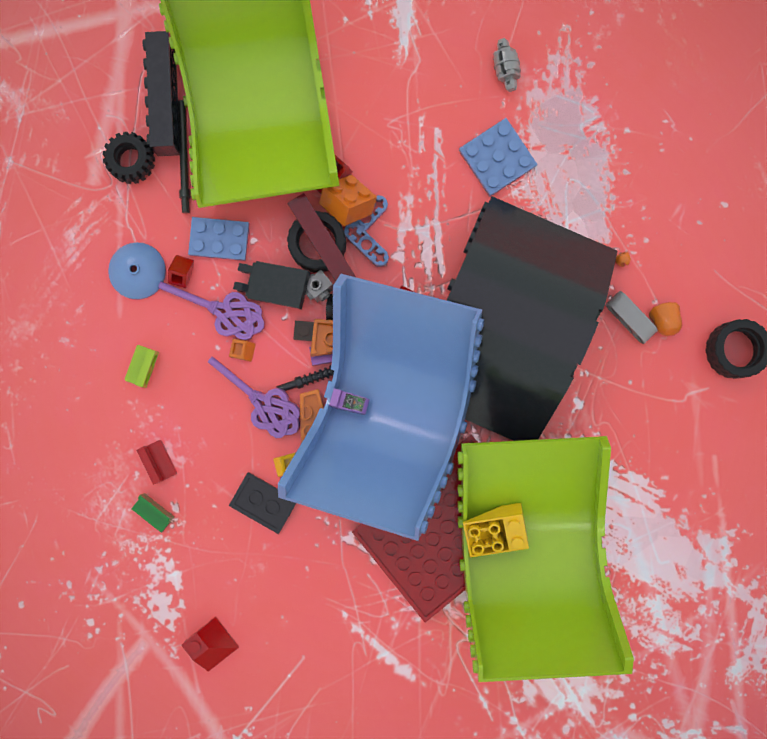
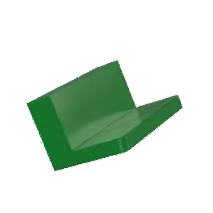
(152, 512)

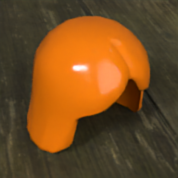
(667, 318)

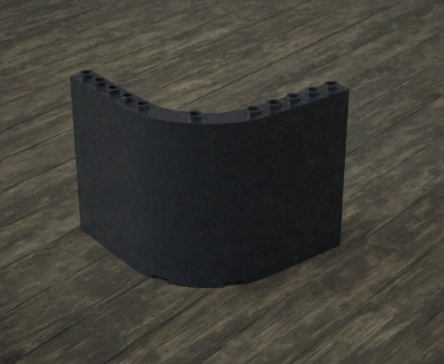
(539, 313)

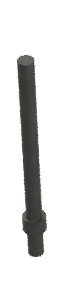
(184, 192)

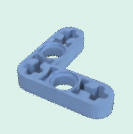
(362, 228)

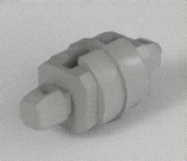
(507, 65)

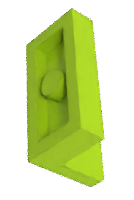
(141, 366)

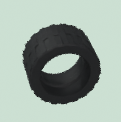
(294, 237)
(717, 357)

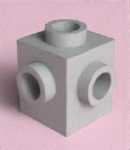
(319, 287)

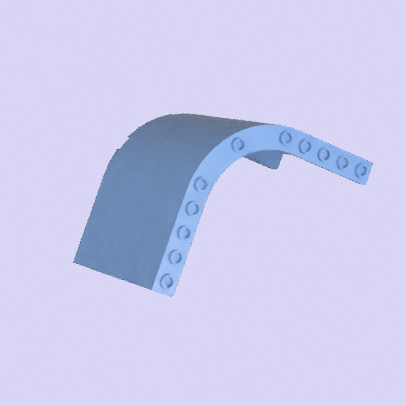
(418, 371)

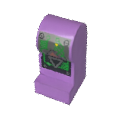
(348, 402)

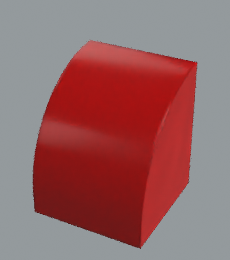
(180, 271)

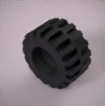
(115, 150)

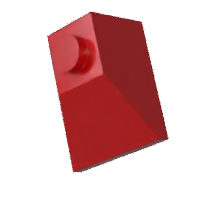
(210, 645)

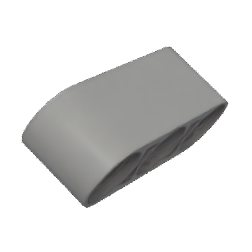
(631, 317)

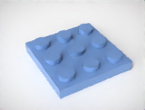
(498, 157)

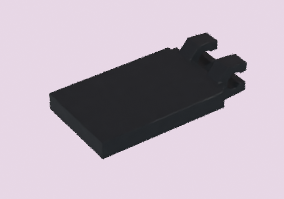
(274, 284)

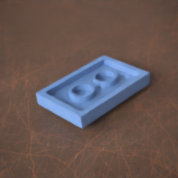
(218, 238)

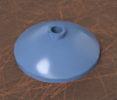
(149, 272)

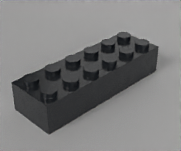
(162, 94)

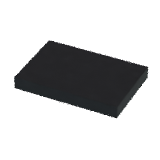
(261, 503)

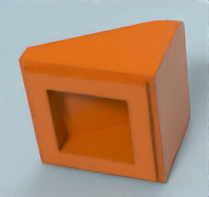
(242, 350)

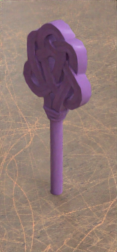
(213, 306)
(275, 426)

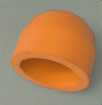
(623, 258)

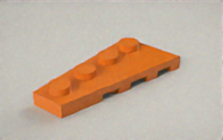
(322, 338)

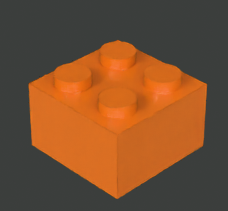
(348, 201)

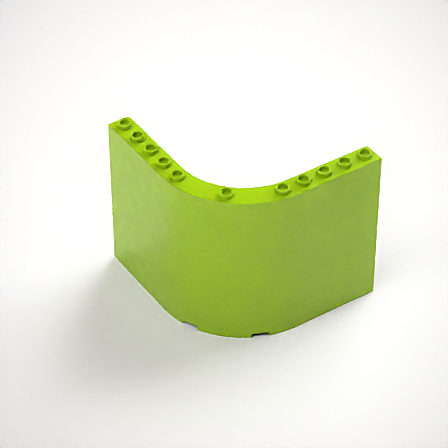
(251, 98)
(550, 604)

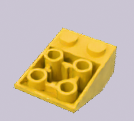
(497, 531)

